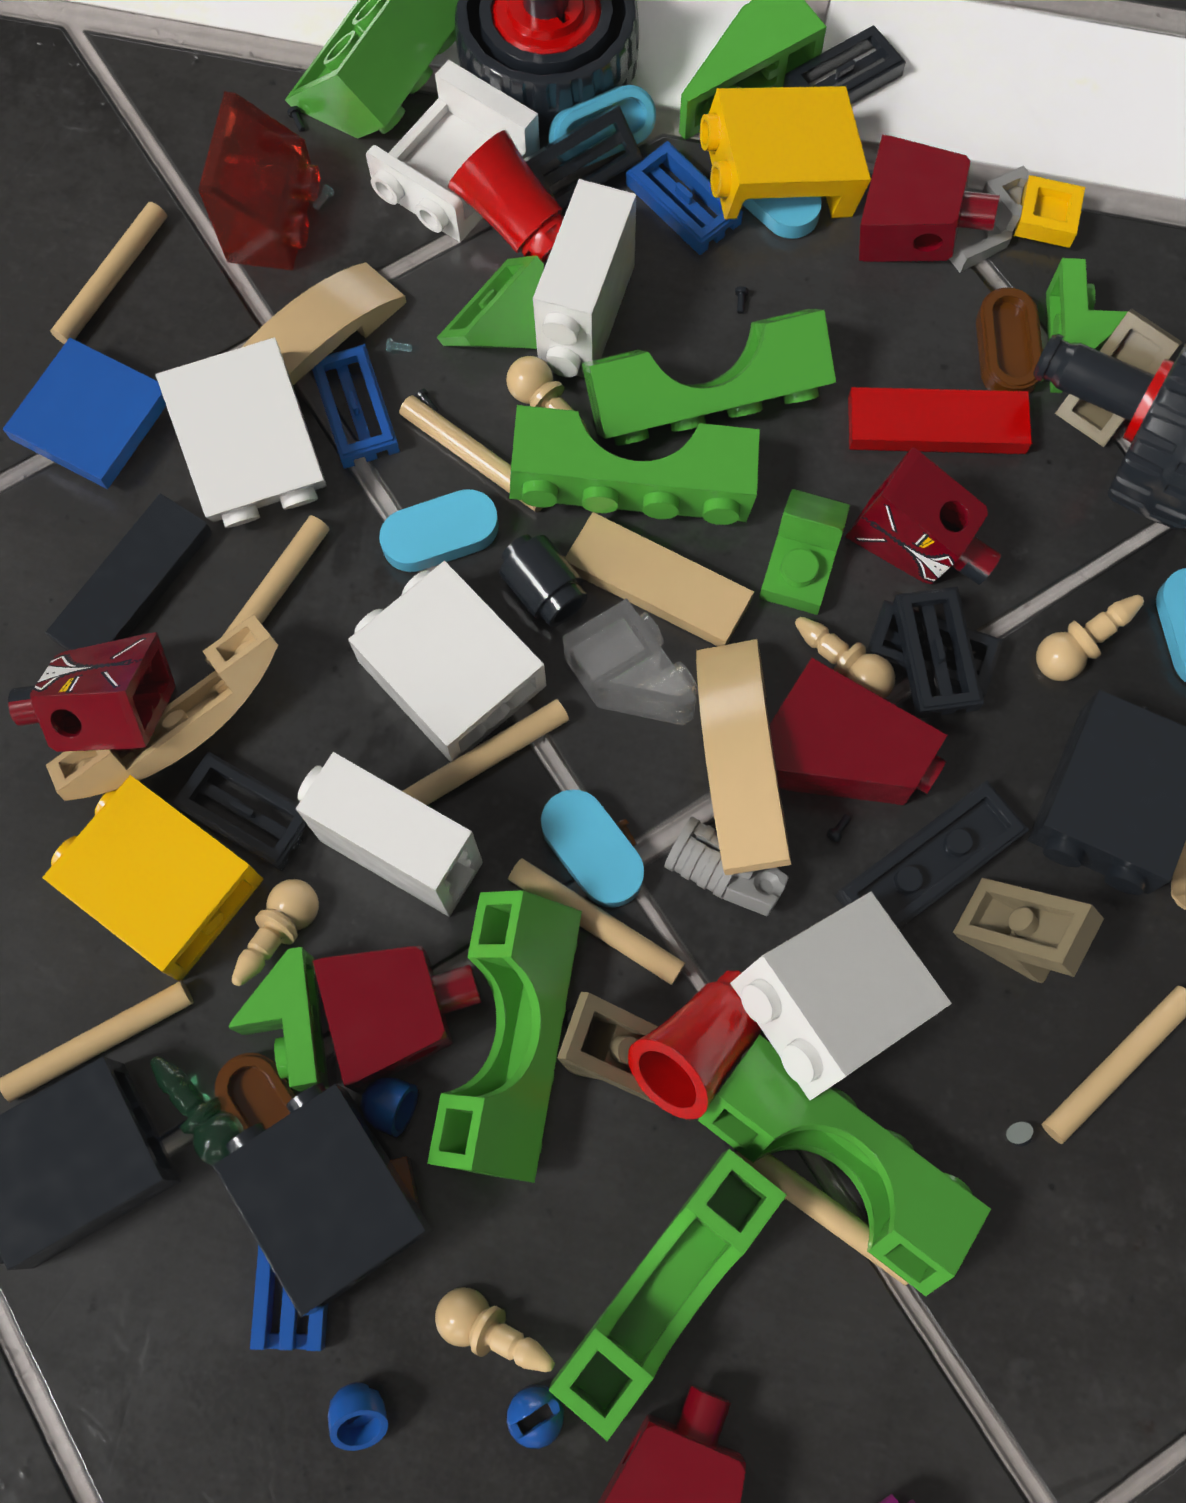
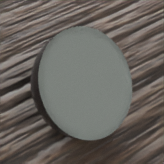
(1020, 1134)

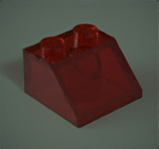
(257, 186)

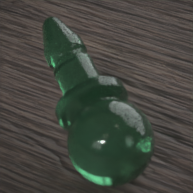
(206, 1121)

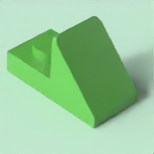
(1071, 308)
(804, 551)
(289, 1002)

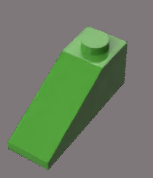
(753, 53)

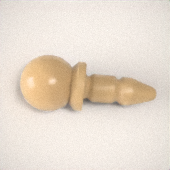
(532, 383)
(1066, 653)
(865, 669)
(289, 908)
(467, 1320)

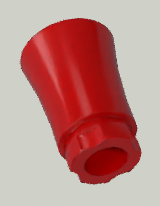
(509, 196)
(694, 1049)

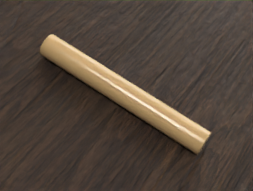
(109, 273)
(458, 442)
(282, 572)
(488, 753)
(600, 922)
(95, 1041)
(1117, 1066)
(818, 1206)

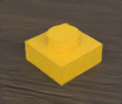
(1050, 211)

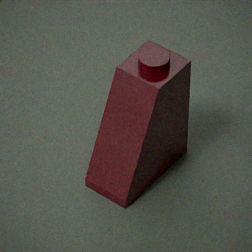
(851, 742)

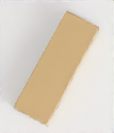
(659, 580)

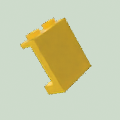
(784, 147)
(152, 877)

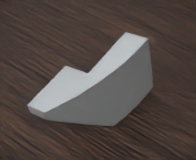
(977, 245)

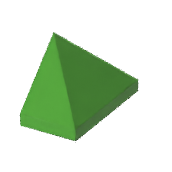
(500, 311)

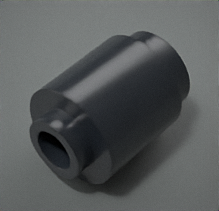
(543, 579)

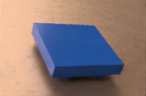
(87, 413)

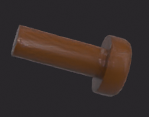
(622, 826)

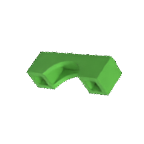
(781, 358)
(562, 464)
(500, 1114)
(915, 1212)
(665, 1292)

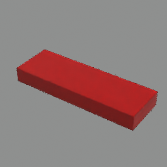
(939, 420)

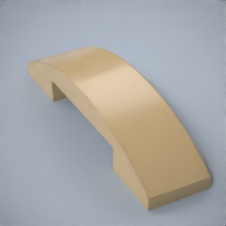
(328, 315)
(185, 724)
(741, 758)

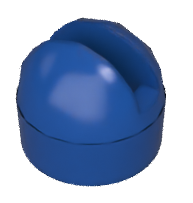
(389, 1104)
(525, 1403)
(357, 1417)

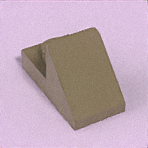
(1133, 342)
(1028, 929)
(600, 1042)

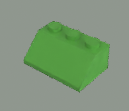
(375, 63)

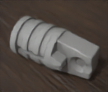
(699, 859)

